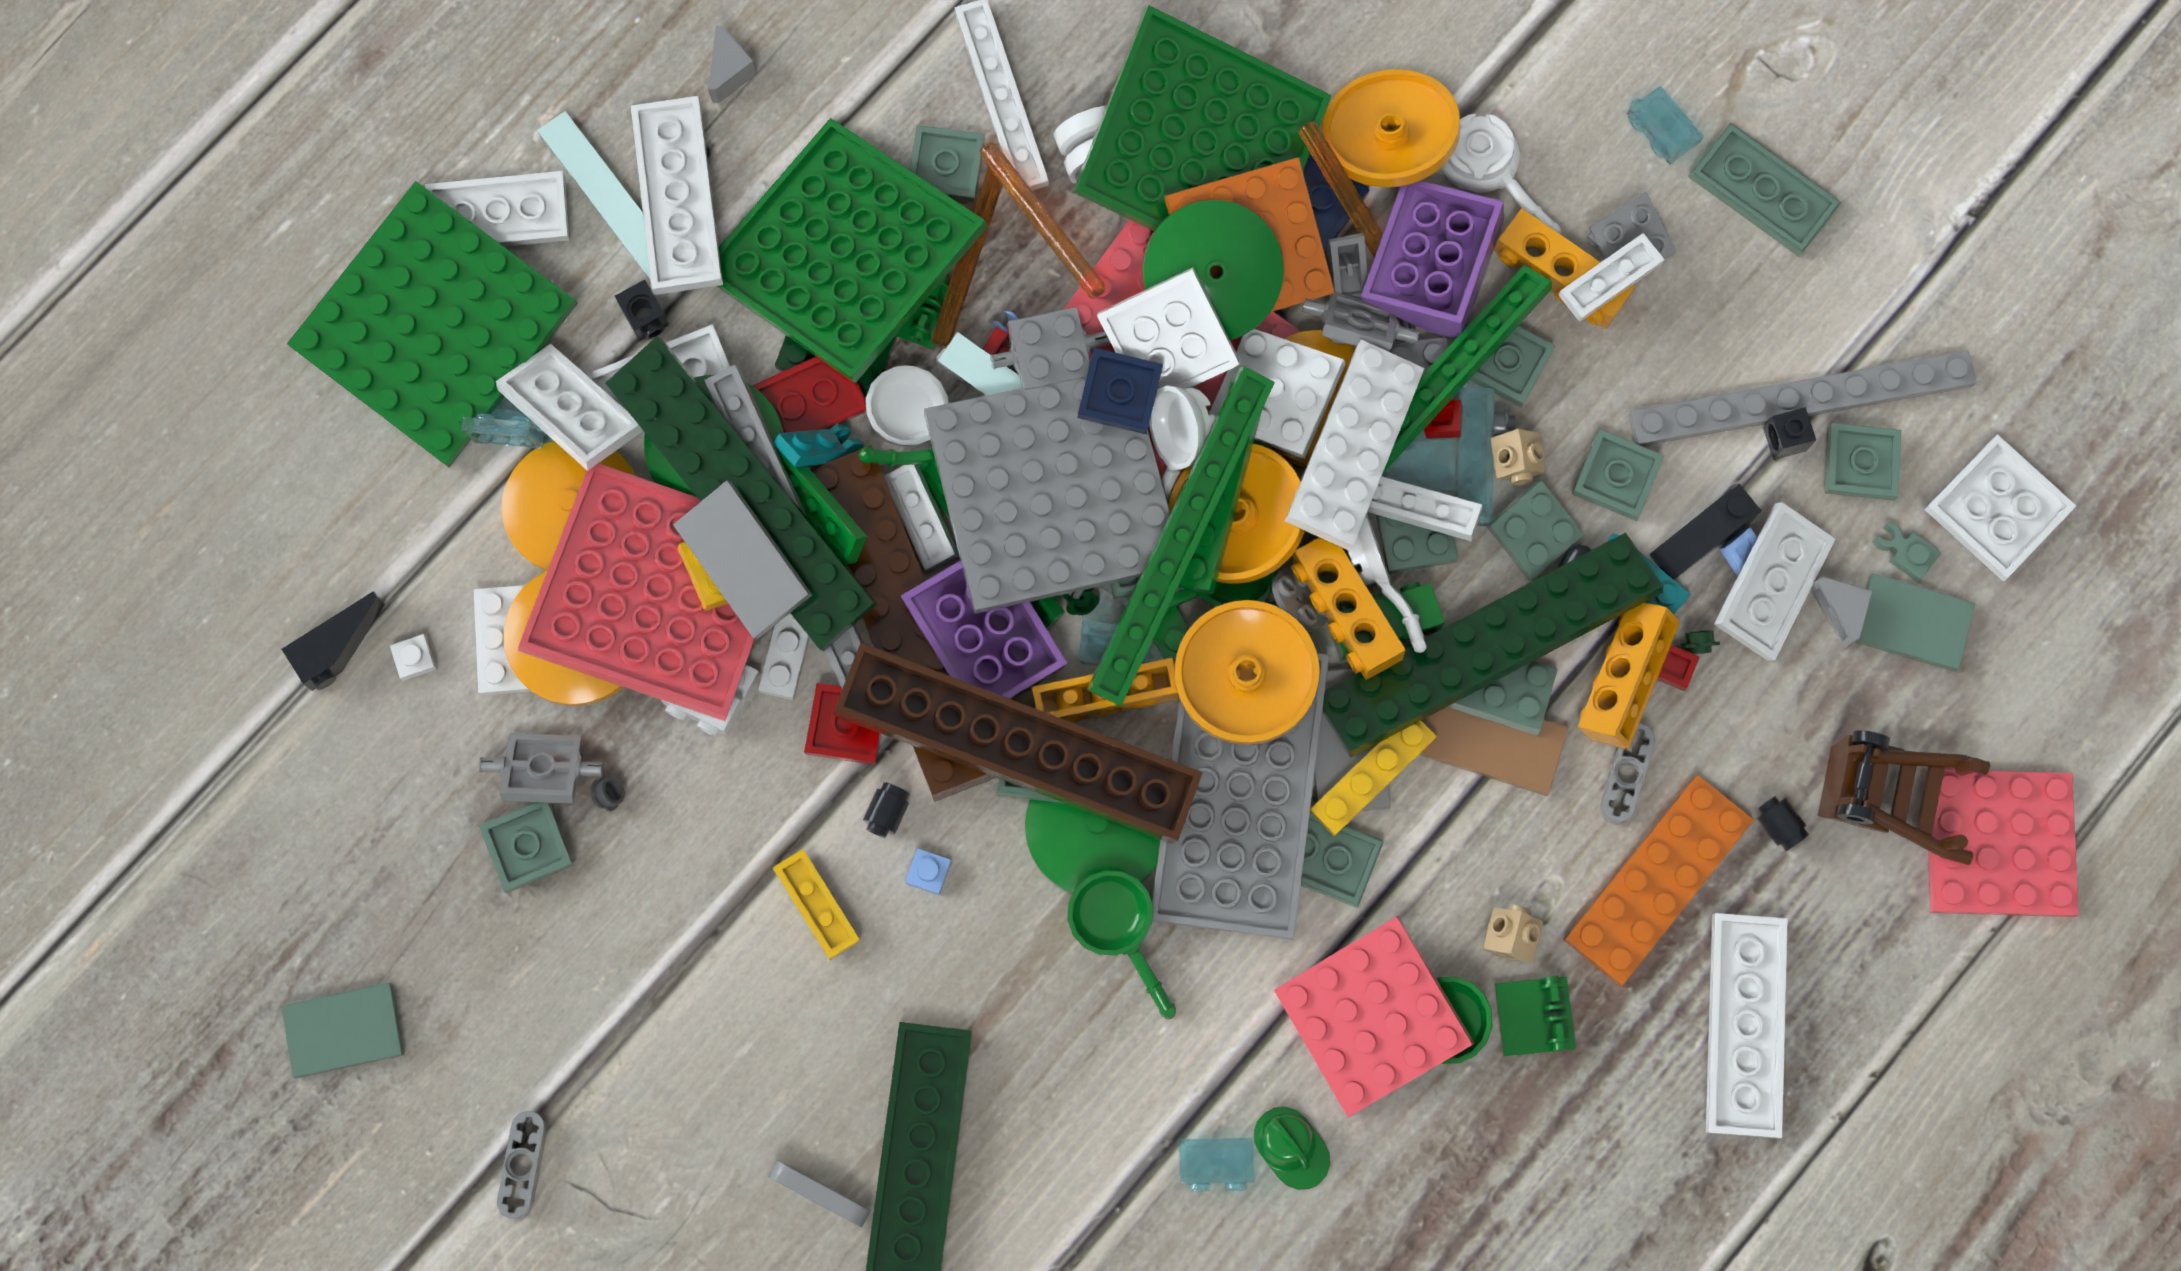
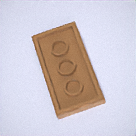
(1496, 749)

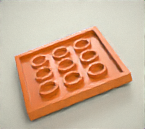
(1283, 202)

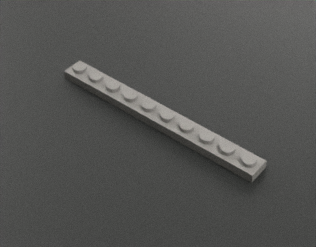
(1817, 394)
(738, 405)

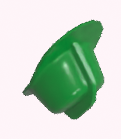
(1292, 1148)

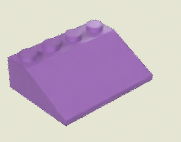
(1434, 256)
(992, 649)

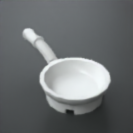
(1488, 160)
(898, 403)
(1179, 429)
(1372, 569)

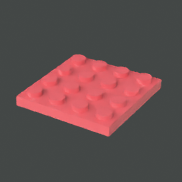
(2019, 843)
(1373, 1016)

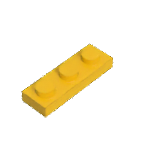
(816, 904)

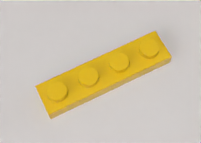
(1371, 776)

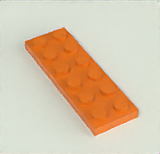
(1658, 880)

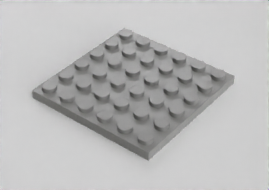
(1044, 495)

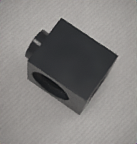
(641, 297)
(1789, 433)

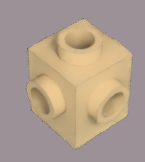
(1518, 456)
(1513, 933)

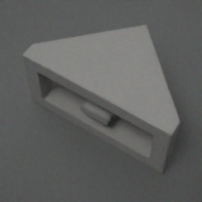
(729, 66)
(1347, 264)
(1843, 607)

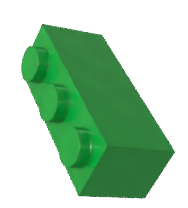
(1420, 599)

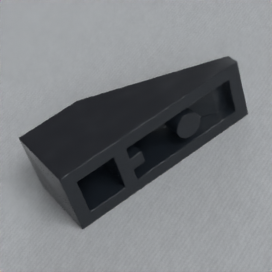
(1706, 532)
(330, 646)

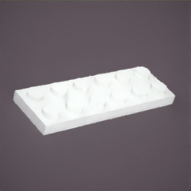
(676, 195)
(1354, 445)
(1746, 1026)

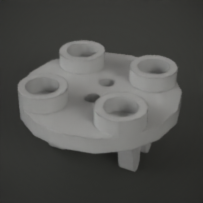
(1295, 600)

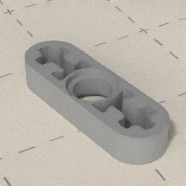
(1628, 801)
(508, 1173)
(819, 1193)

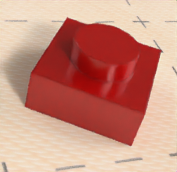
(997, 342)
(1447, 422)
(1678, 668)

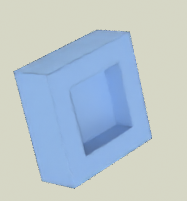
(1738, 548)
(928, 871)

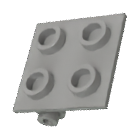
(1627, 224)

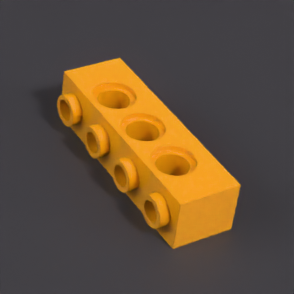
(1556, 251)
(1362, 657)
(1631, 692)
(1072, 702)

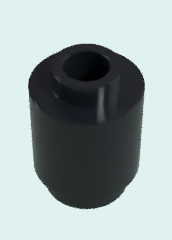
(886, 810)
(1782, 823)

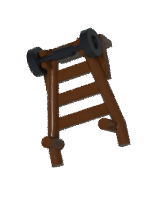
(1847, 774)

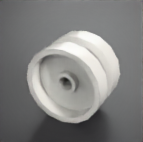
(1076, 137)

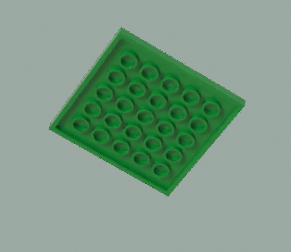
(1189, 117)
(845, 249)
(431, 322)

